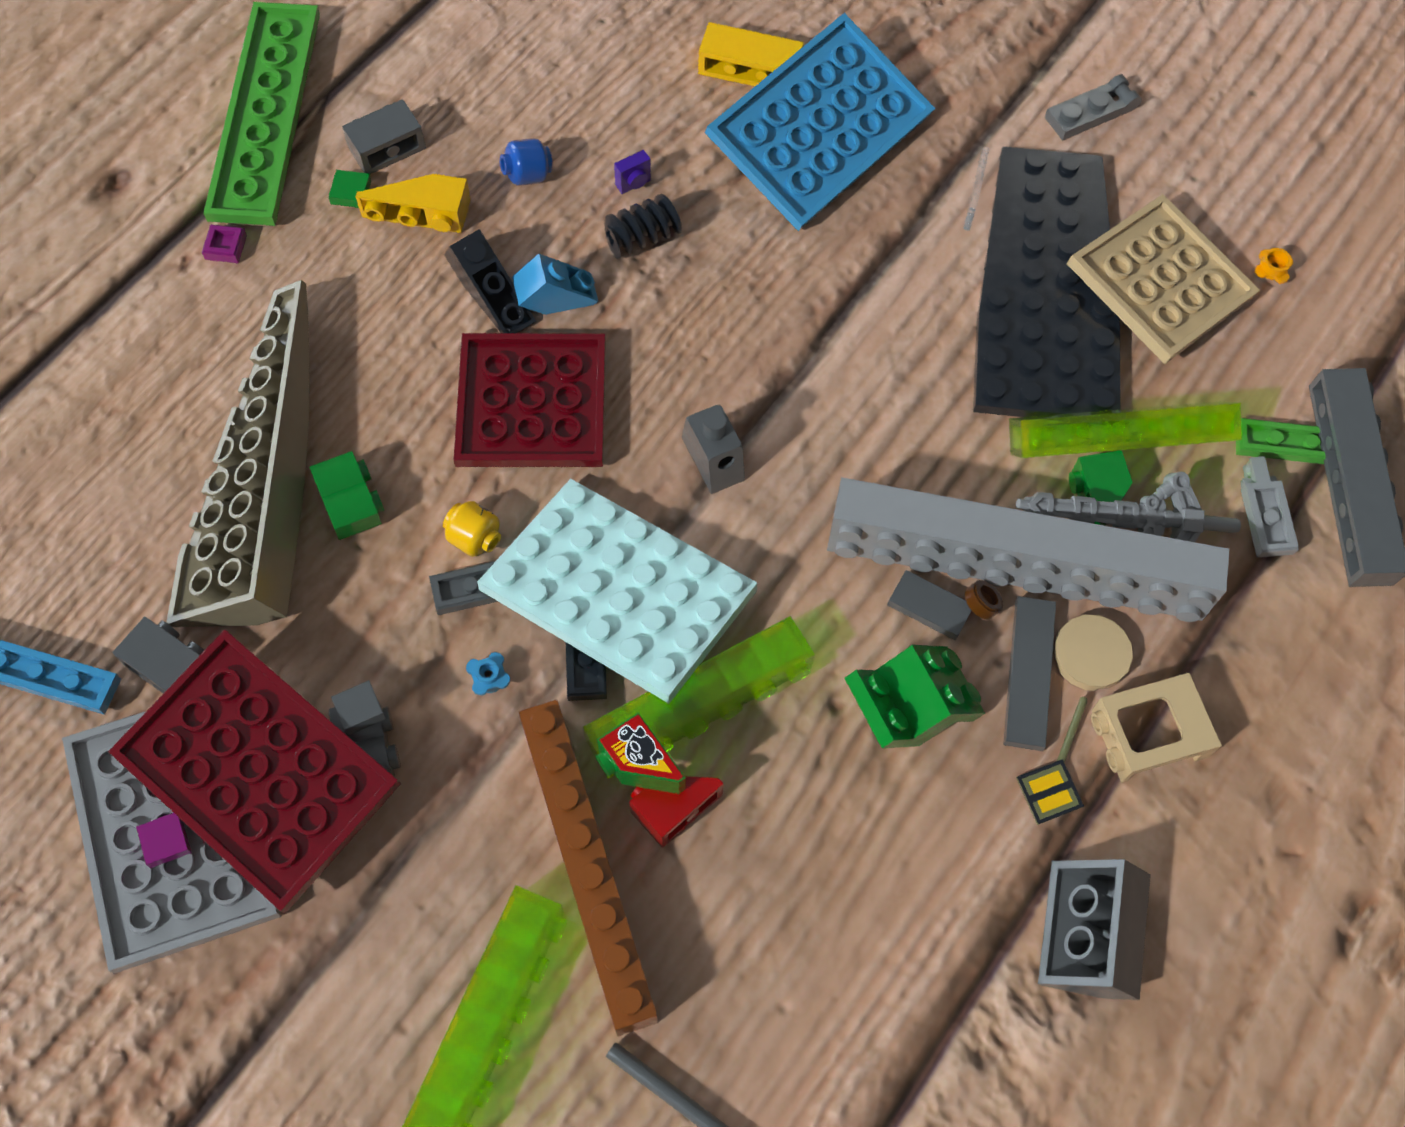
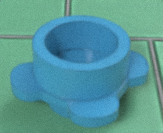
(491, 684)

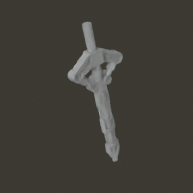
(1148, 516)

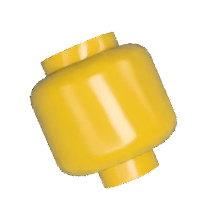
(472, 528)

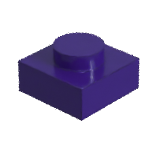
(632, 172)

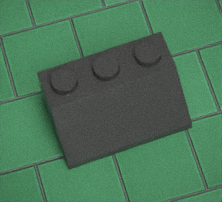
(1095, 928)

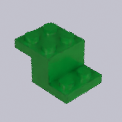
(915, 696)

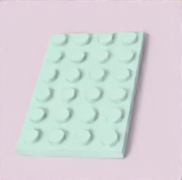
(619, 589)

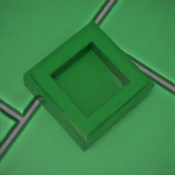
(345, 187)

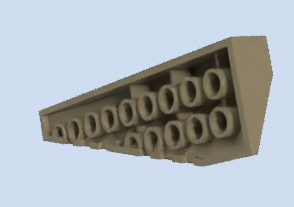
(250, 521)

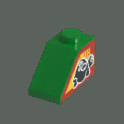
(639, 757)

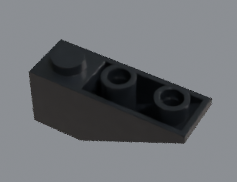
(488, 282)

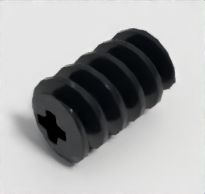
(641, 222)

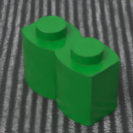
(347, 495)

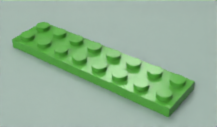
(262, 114)

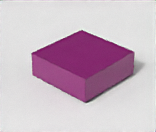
(224, 243)
(163, 840)

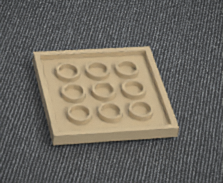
(1163, 278)

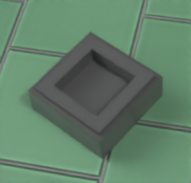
(358, 708)

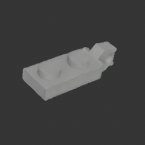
(1267, 511)

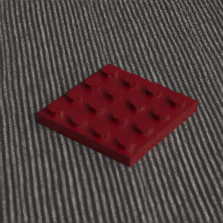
(530, 400)

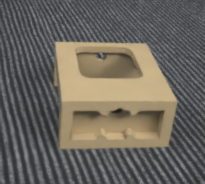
(1196, 729)

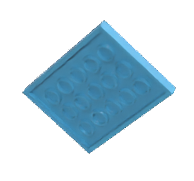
(819, 121)

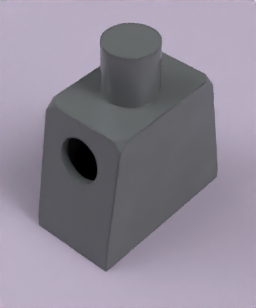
(709, 441)

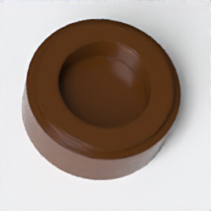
(983, 599)

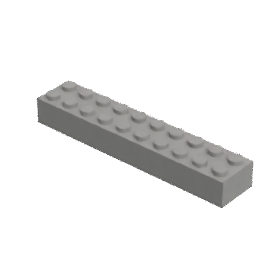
(1028, 550)

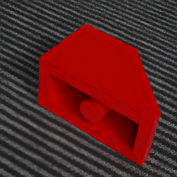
(670, 813)

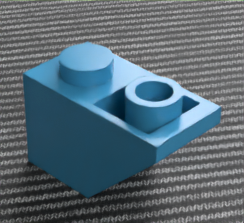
(553, 286)

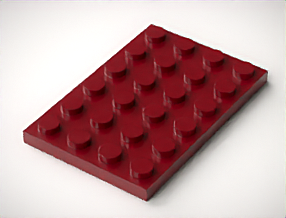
(255, 770)

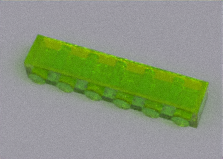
(1125, 429)
(718, 687)
(488, 1012)

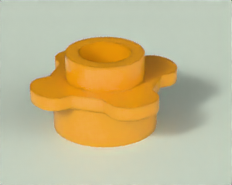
(1274, 265)

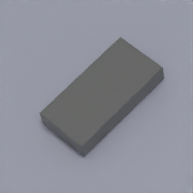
(930, 605)

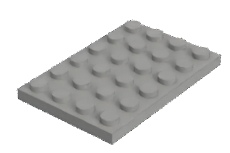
(142, 908)

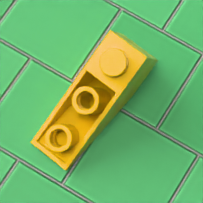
(423, 201)

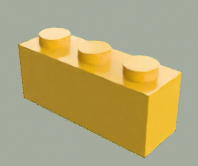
(742, 54)

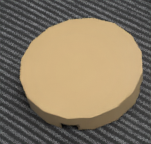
(1092, 652)

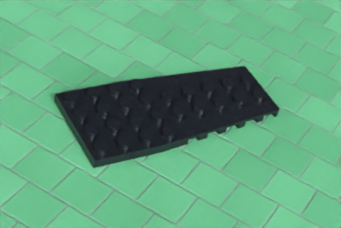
(1039, 326)

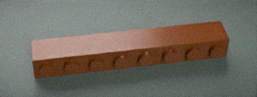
(588, 869)

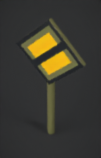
(1050, 788)

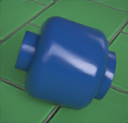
(526, 161)

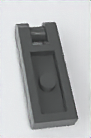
(1092, 108)

